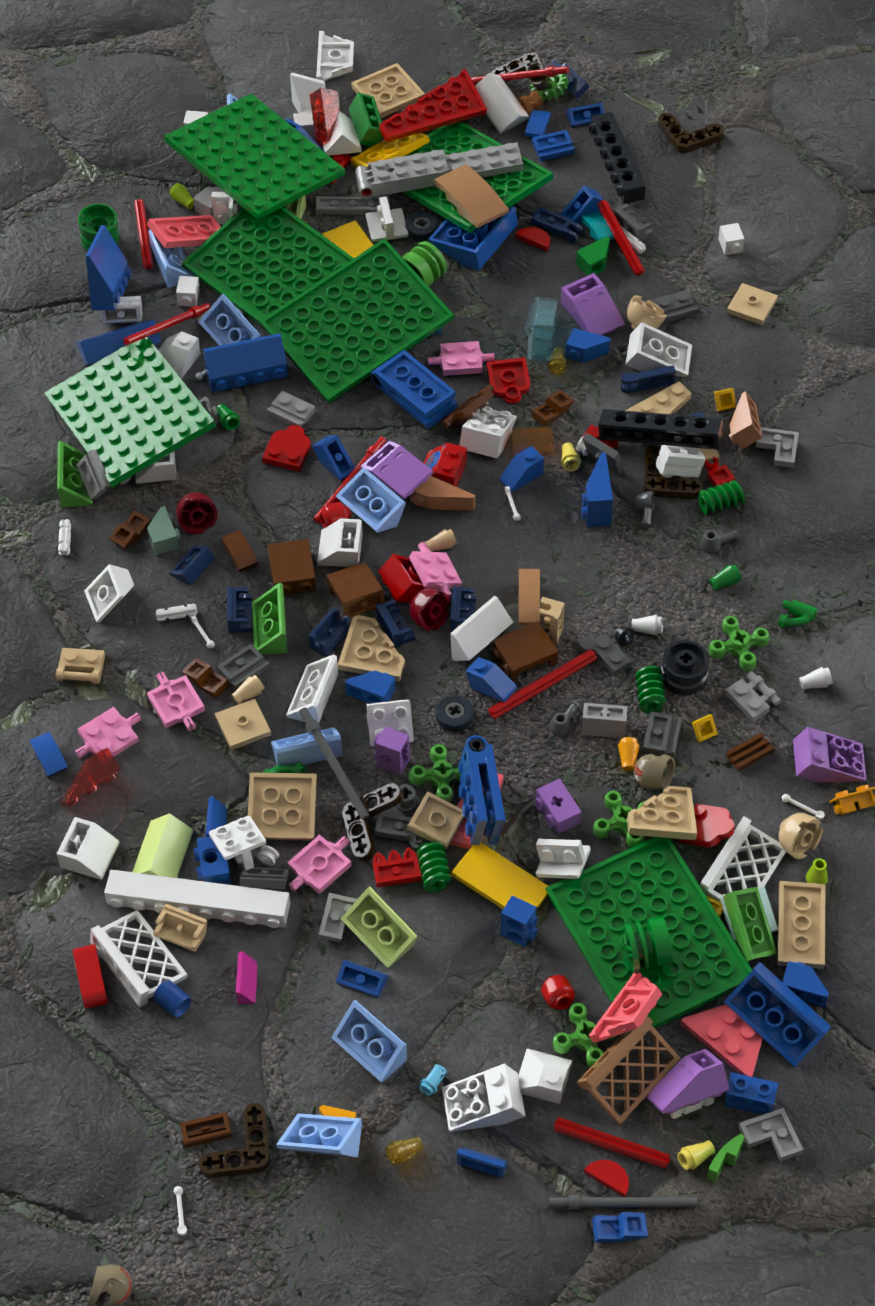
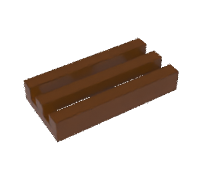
(743, 749)
(225, 1127)

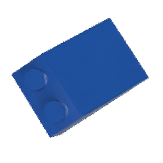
(598, 496)

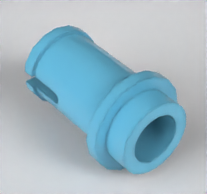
(430, 1083)

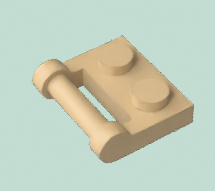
(80, 660)

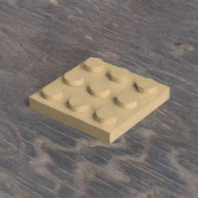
(391, 89)
(283, 805)

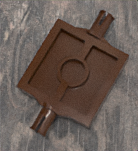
(466, 409)

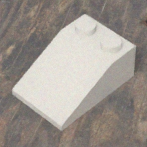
(656, 349)

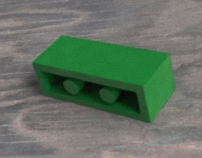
(366, 119)

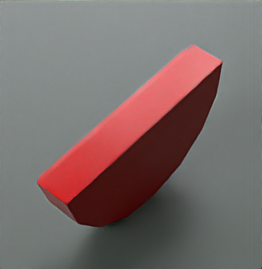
(535, 237)
(610, 1175)

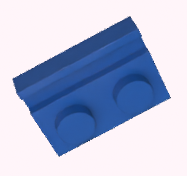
(553, 145)

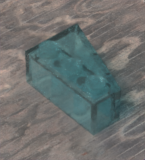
(541, 327)

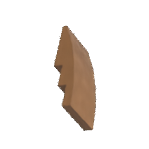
(471, 196)

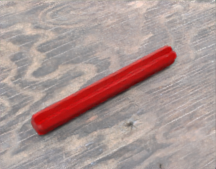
(143, 234)
(621, 238)
(612, 1143)

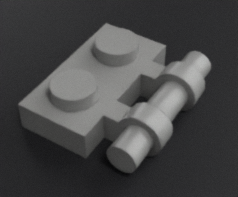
(748, 701)

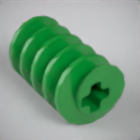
(721, 495)
(650, 689)
(433, 866)

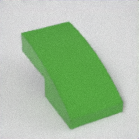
(727, 1154)

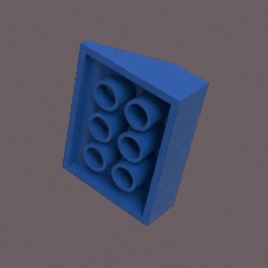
(475, 247)
(106, 271)

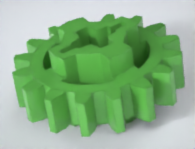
(555, 87)

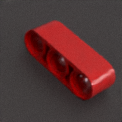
(90, 976)

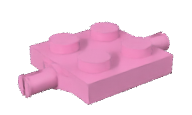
(461, 358)
(435, 569)
(175, 701)
(108, 731)
(319, 864)

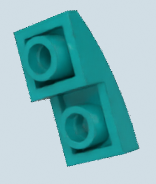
(597, 225)

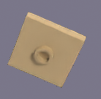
(752, 304)
(243, 724)
(436, 820)

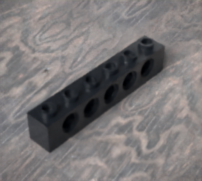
(617, 158)
(660, 429)

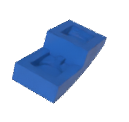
(537, 123)
(48, 754)
(620, 1228)

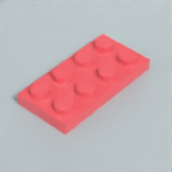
(183, 230)

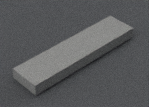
(346, 205)

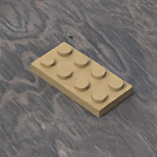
(801, 924)

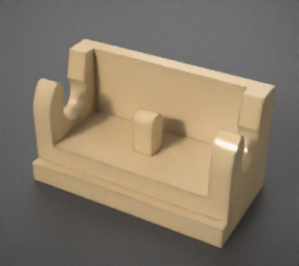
(552, 617)
(180, 927)

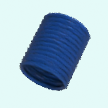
(172, 998)

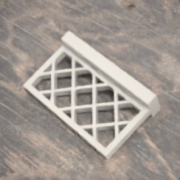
(729, 853)
(119, 962)

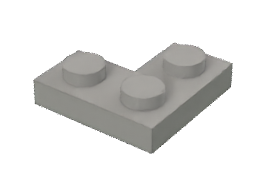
(783, 442)
(332, 926)
(774, 1128)

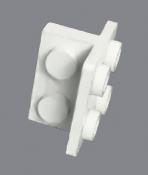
(223, 207)
(386, 222)
(392, 715)
(237, 840)
(561, 858)

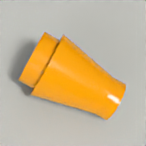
(628, 752)

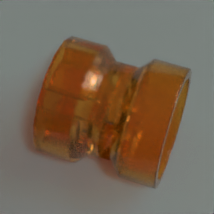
(531, 101)

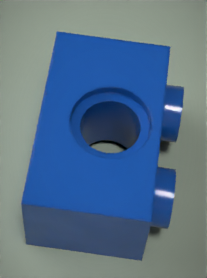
(211, 872)

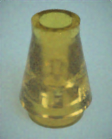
(557, 362)
(401, 1150)

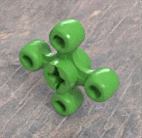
(739, 643)
(439, 775)
(618, 822)
(578, 1038)

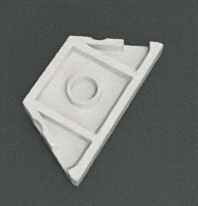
(334, 56)

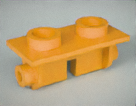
(845, 800)

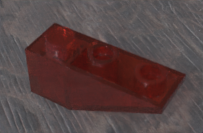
(325, 110)
(93, 771)

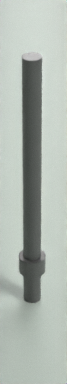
(314, 729)
(575, 1202)

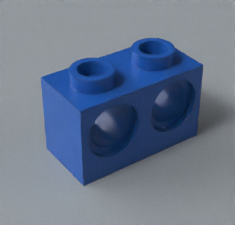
(519, 921)
(750, 1094)

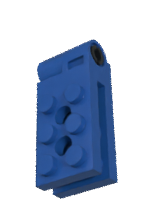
(415, 388)
(480, 791)

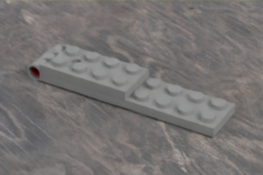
(421, 169)

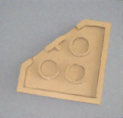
(370, 650)
(665, 815)

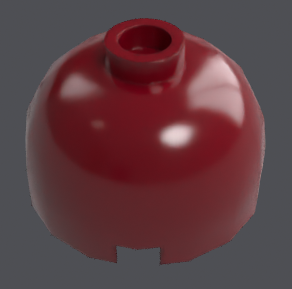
(196, 513)
(429, 608)

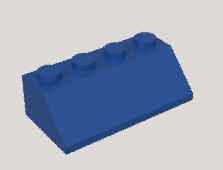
(102, 345)
(245, 362)
(777, 1014)

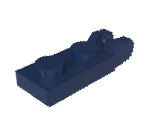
(557, 224)
(648, 379)

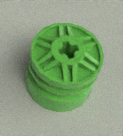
(426, 262)

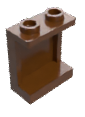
(292, 566)
(356, 589)
(524, 650)

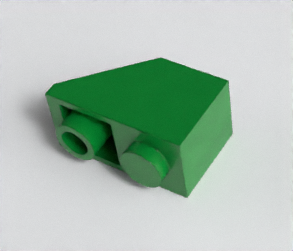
(593, 257)

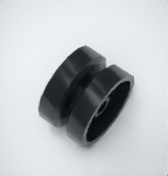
(685, 667)

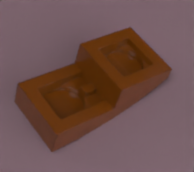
(555, 406)
(131, 530)
(239, 550)
(204, 678)

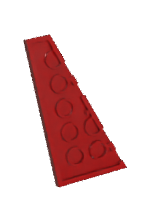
(439, 107)

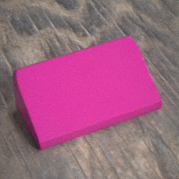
(246, 979)

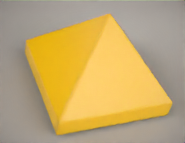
(725, 399)
(704, 728)

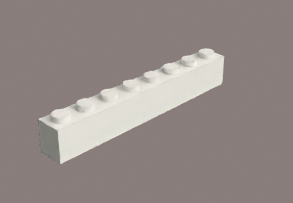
(198, 898)

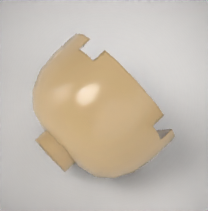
(644, 312)
(799, 834)

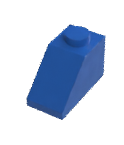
(582, 204)
(586, 345)
(333, 456)
(523, 469)
(490, 680)
(371, 687)
(805, 984)

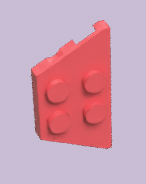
(627, 1009)
(727, 1037)

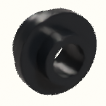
(624, 636)

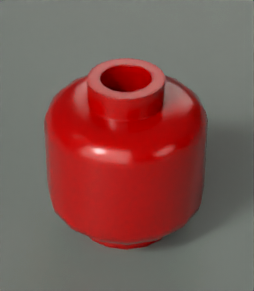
(334, 512)
(558, 992)

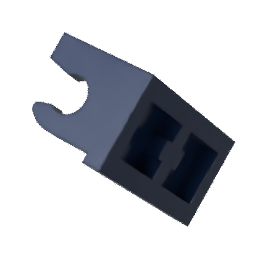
(462, 606)
(239, 610)
(394, 623)
(329, 633)

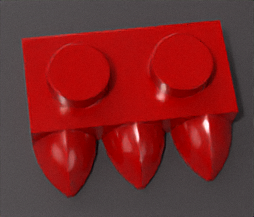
(396, 869)

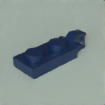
(576, 85)

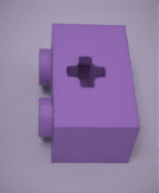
(392, 750)
(558, 806)

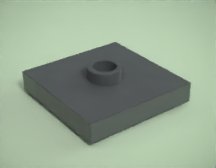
(594, 449)

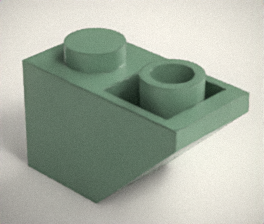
(162, 533)

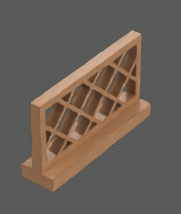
(611, 1058)

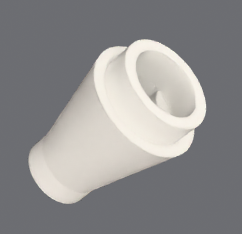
(649, 625)
(817, 679)

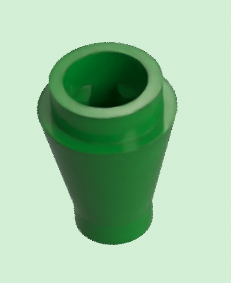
(228, 418)
(728, 576)

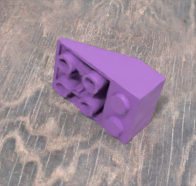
(591, 305)
(397, 469)
(828, 757)
(690, 1081)

